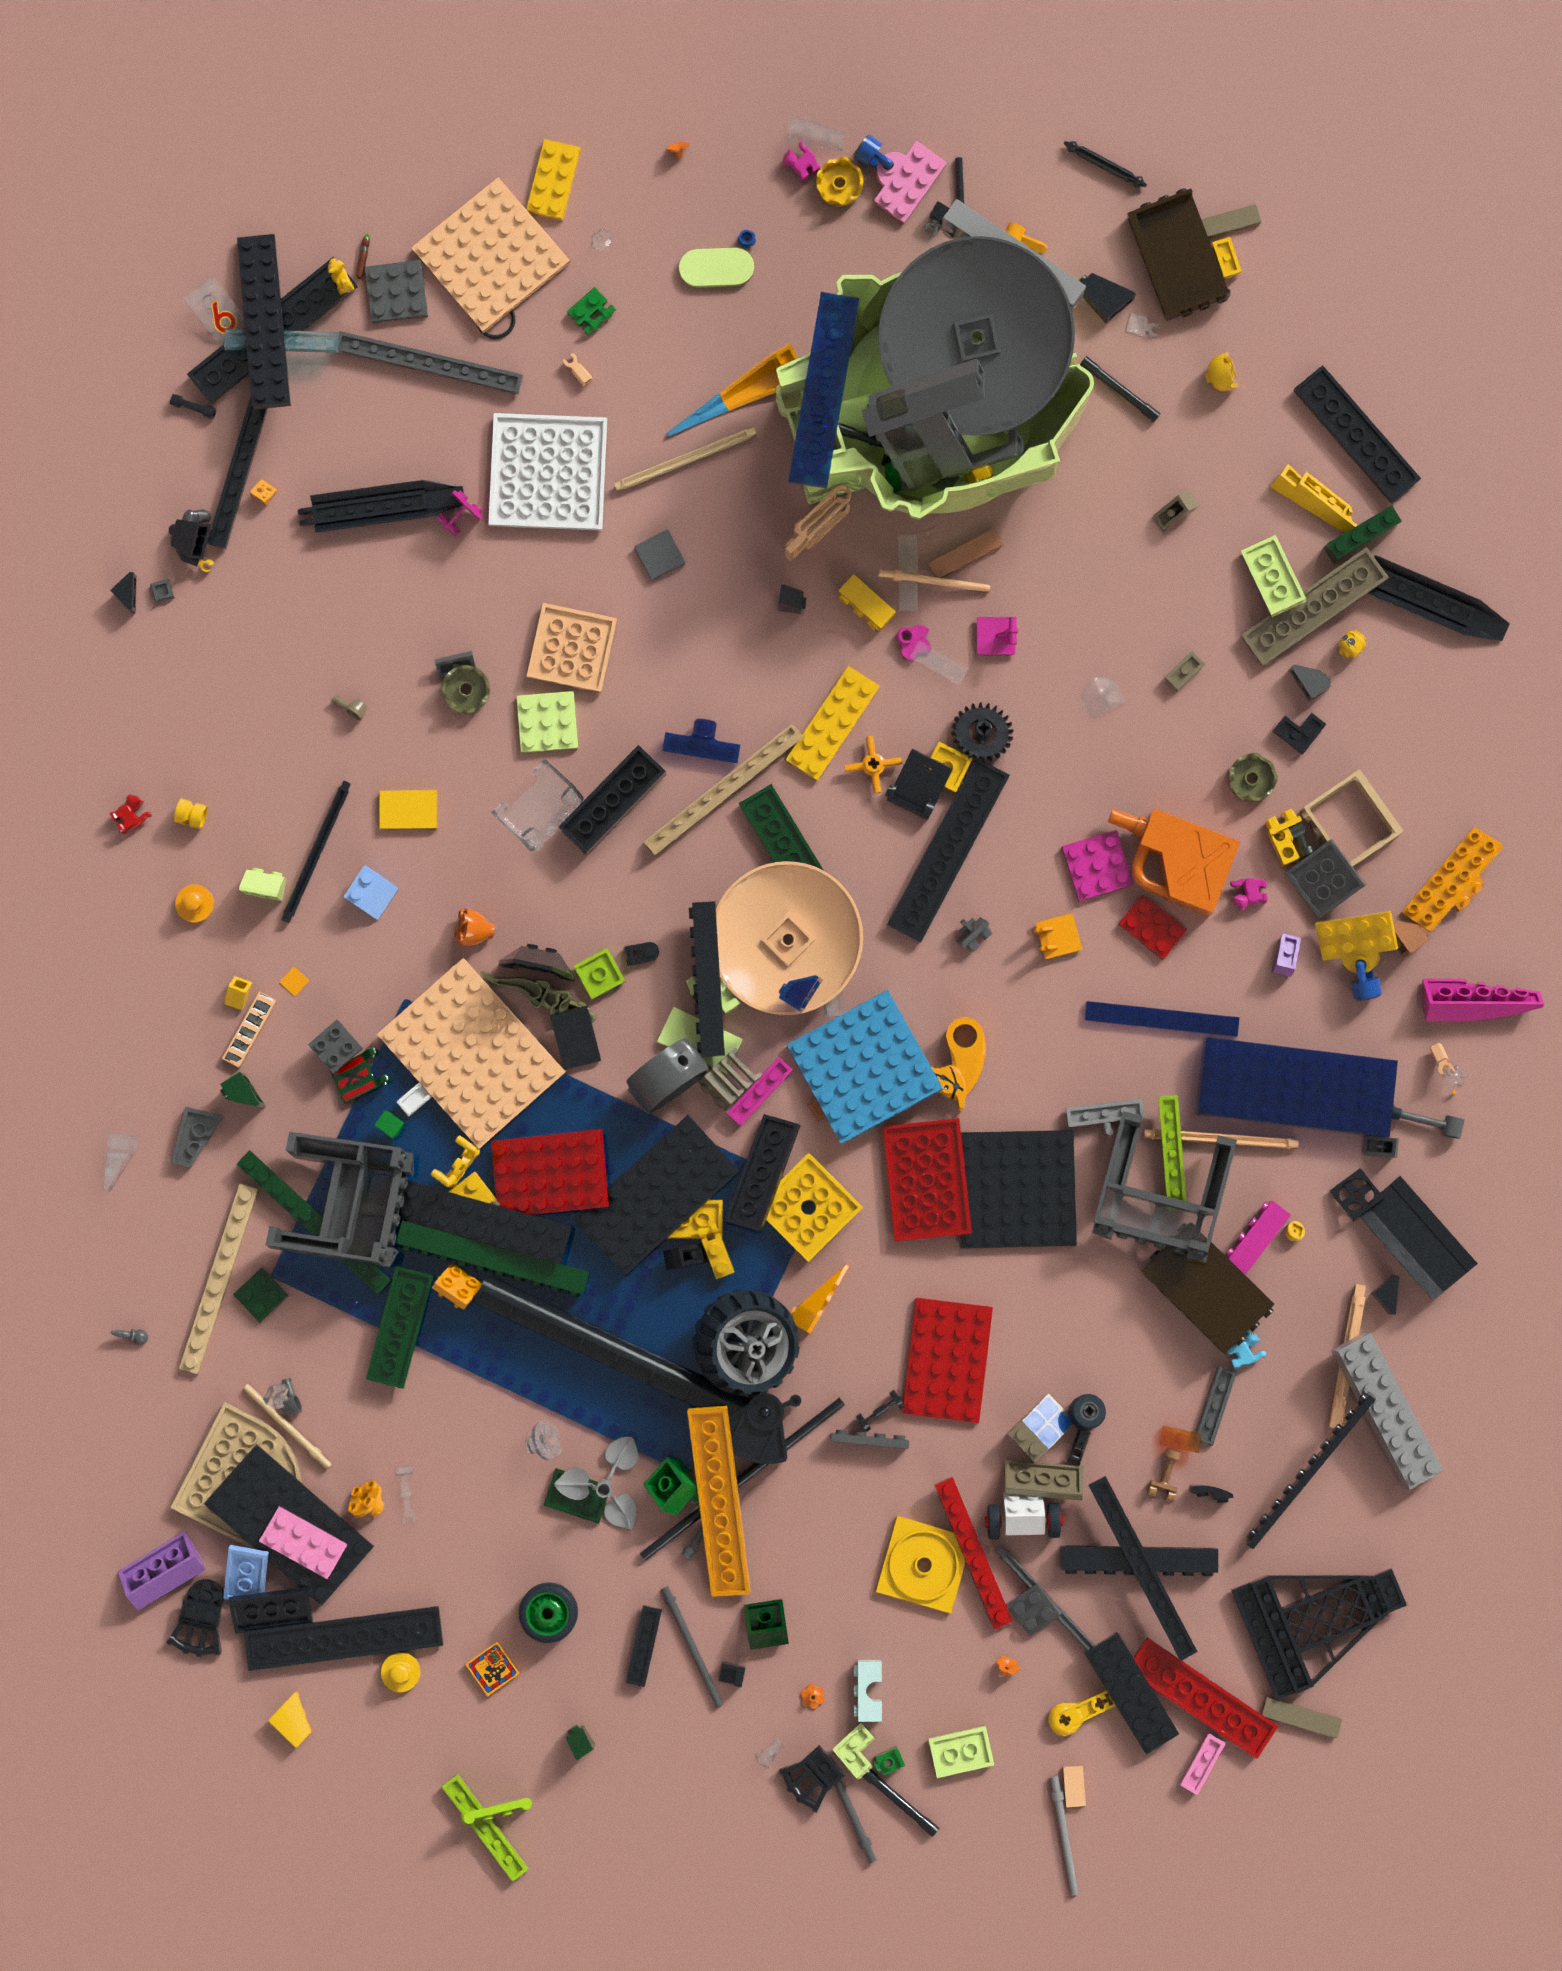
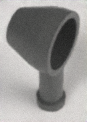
(293, 1404)

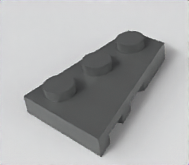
(193, 1135)

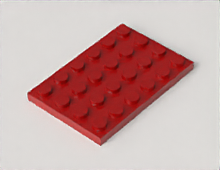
(551, 1172)
(927, 1179)
(947, 1360)

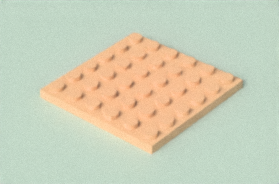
(490, 255)

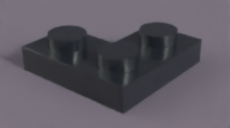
(1299, 737)

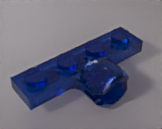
(702, 743)

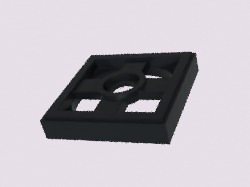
(1347, 1183)

